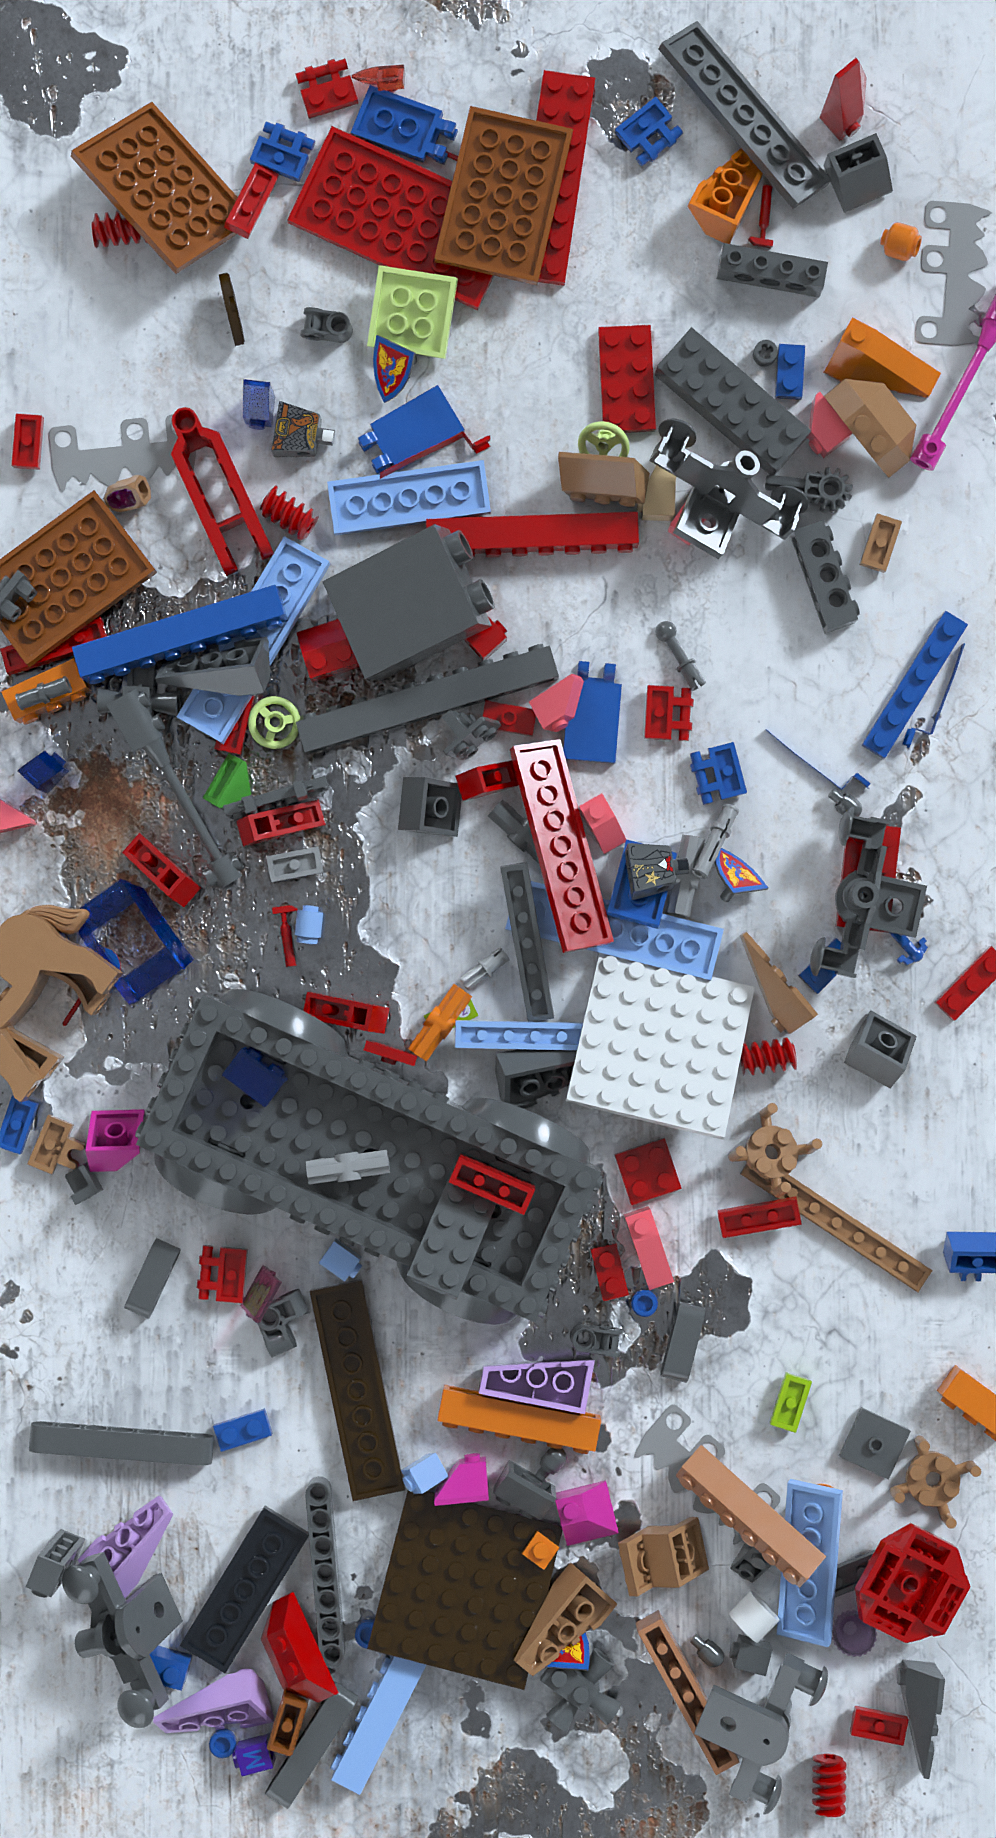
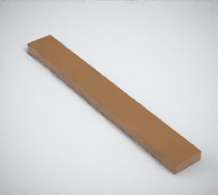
(849, 1231)

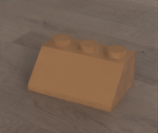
(603, 478)

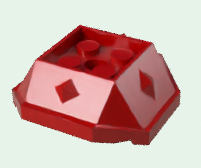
(927, 1599)

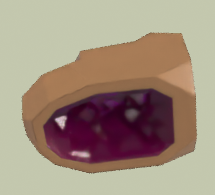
(128, 494)

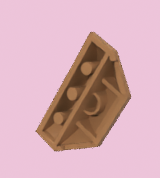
(875, 421)

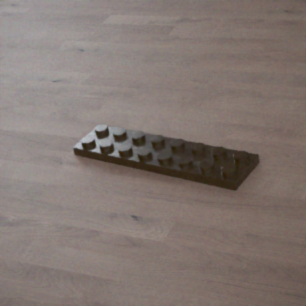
(357, 1390)

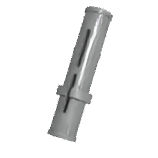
(719, 832)

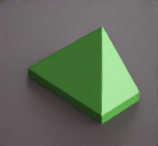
(229, 783)

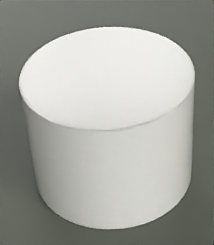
(754, 1616)

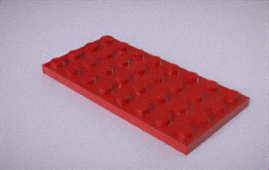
(380, 210)

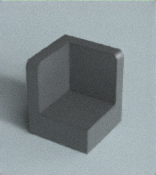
(83, 1183)

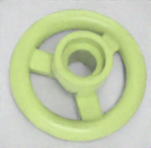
(607, 433)
(260, 708)

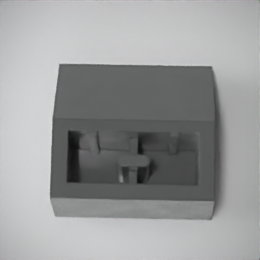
(859, 172)

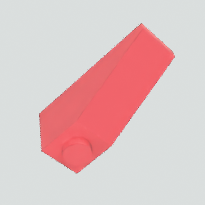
(648, 1247)

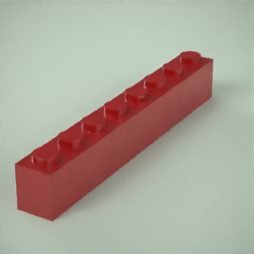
(546, 533)

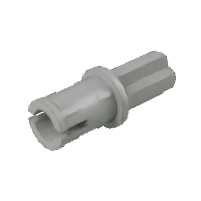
(484, 968)

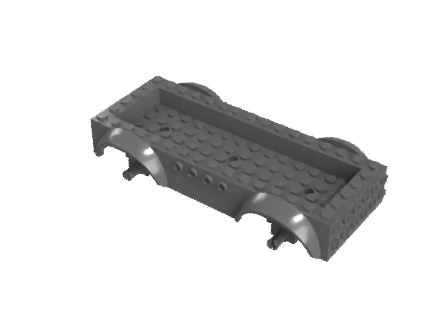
(349, 1106)

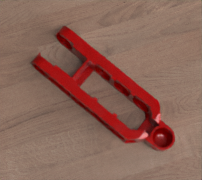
(192, 438)

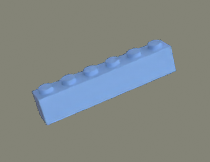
(375, 1722)

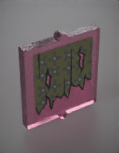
(260, 1294)

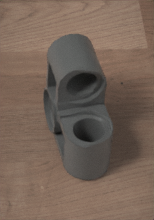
(277, 1334)

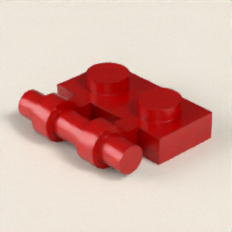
(329, 95)
(660, 711)
(231, 1274)

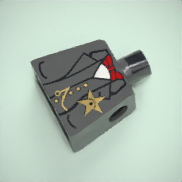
(652, 869)

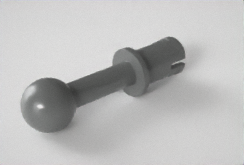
(666, 633)

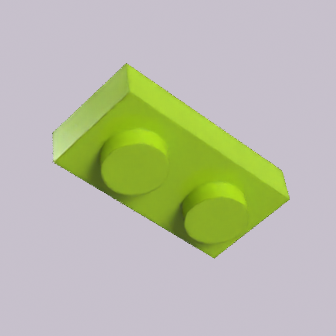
(790, 1402)

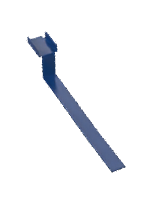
(910, 732)
(857, 776)

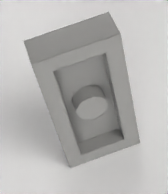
(295, 864)

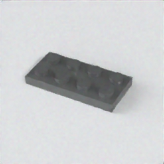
(451, 1240)

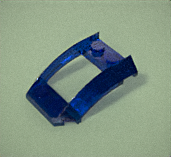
(154, 969)

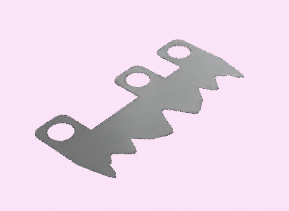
(959, 260)
(107, 463)
(669, 1452)

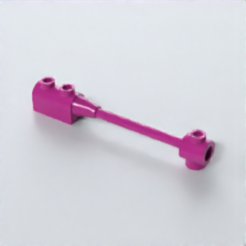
(931, 446)

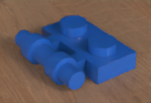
(643, 125)
(278, 157)
(725, 769)

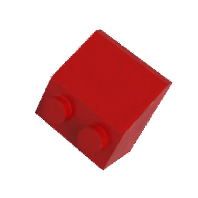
(326, 650)

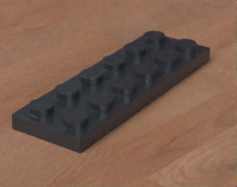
(244, 1589)

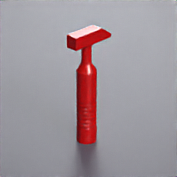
(764, 219)
(286, 934)

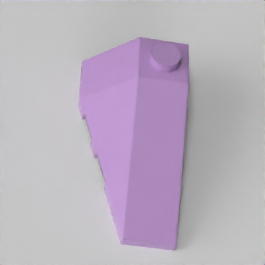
(133, 1543)
(229, 1700)

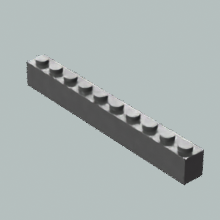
(427, 699)

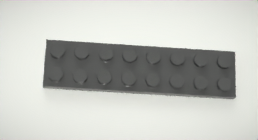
(744, 114)

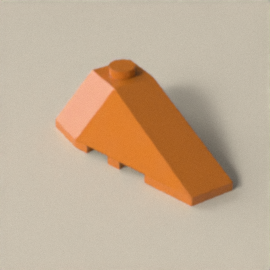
(725, 196)
(873, 357)

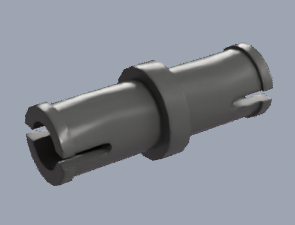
(43, 693)

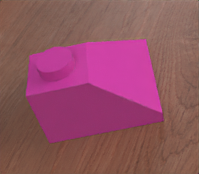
(112, 1139)
(465, 1482)
(586, 1513)

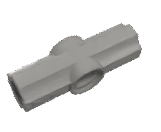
(683, 891)
(347, 1167)

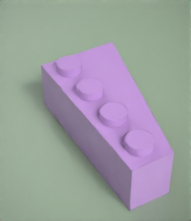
(547, 1384)

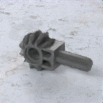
(813, 487)

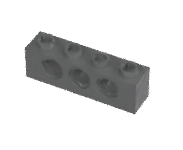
(772, 270)
(820, 535)
(52, 1563)

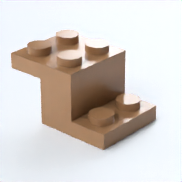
(663, 1556)

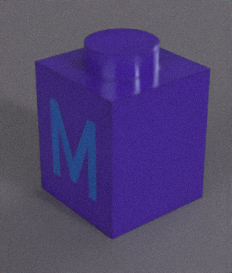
(253, 1756)

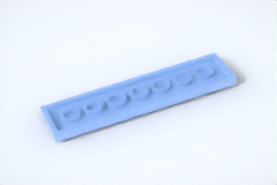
(296, 575)
(675, 945)

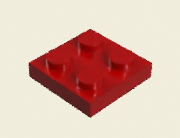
(647, 1171)

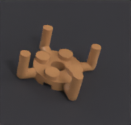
(786, 1148)
(944, 1490)

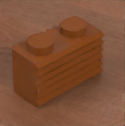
(287, 1723)

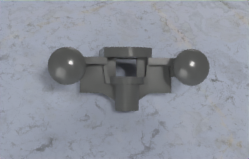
(722, 492)
(864, 899)
(124, 1631)
(760, 1731)

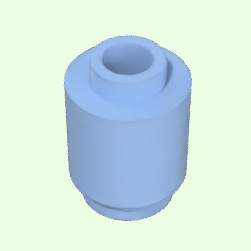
(308, 924)

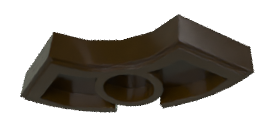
(231, 309)

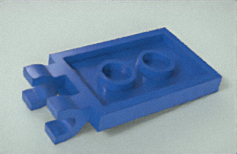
(403, 126)
(411, 429)
(594, 728)

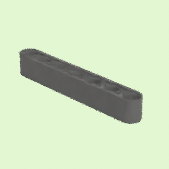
(121, 1443)
(322, 1584)

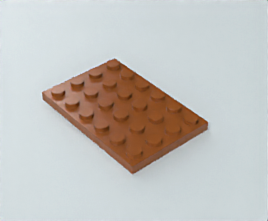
(160, 186)
(503, 195)
(79, 571)

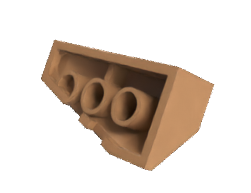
(783, 1002)
(565, 1615)

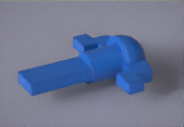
(915, 954)

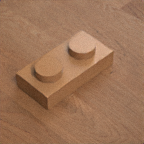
(880, 543)

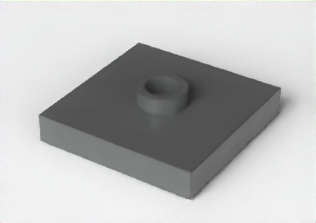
(874, 1443)

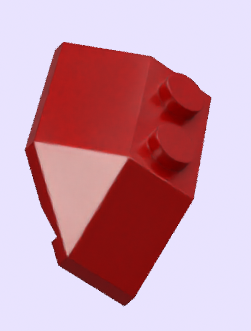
(295, 1652)

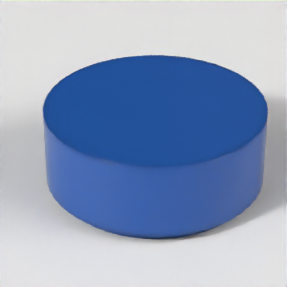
(644, 1302)
(363, 1632)
(222, 1743)

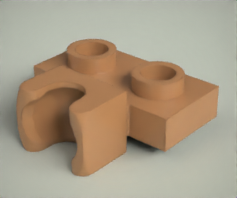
(55, 1146)

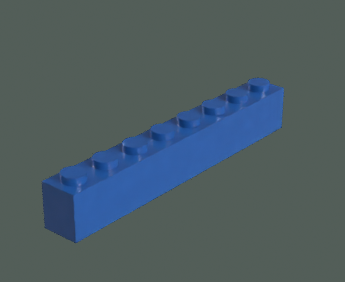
(180, 634)

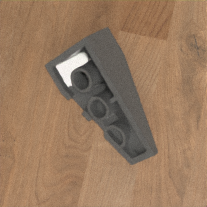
(231, 671)
(532, 1074)
(923, 1697)

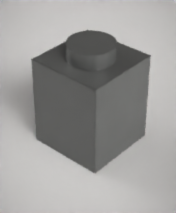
(750, 1656)

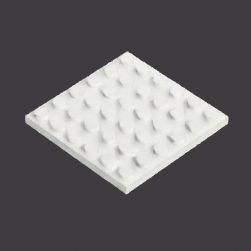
(660, 1046)

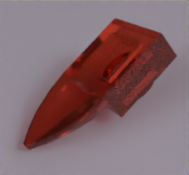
(385, 77)

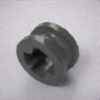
(769, 345)

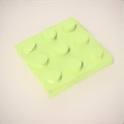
(413, 310)

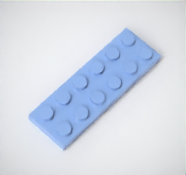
(408, 497)
(809, 1610)

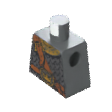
(298, 432)

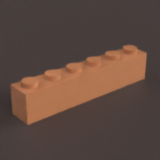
(750, 1516)
(681, 1684)

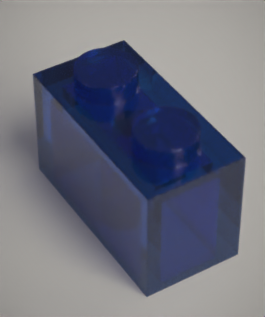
(255, 1075)

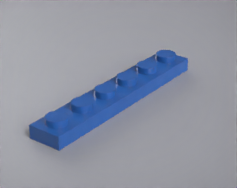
(914, 684)

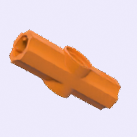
(440, 1022)

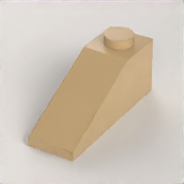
(660, 497)

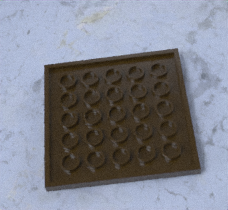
(462, 1589)

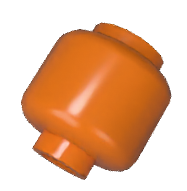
(901, 241)

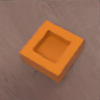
(540, 1550)

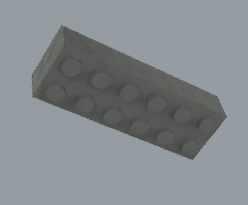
(732, 401)

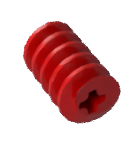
(113, 229)
(288, 514)
(768, 1056)
(831, 1785)

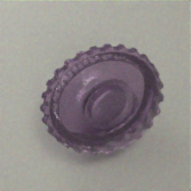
(852, 1634)

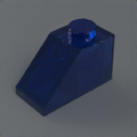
(258, 404)
(44, 771)

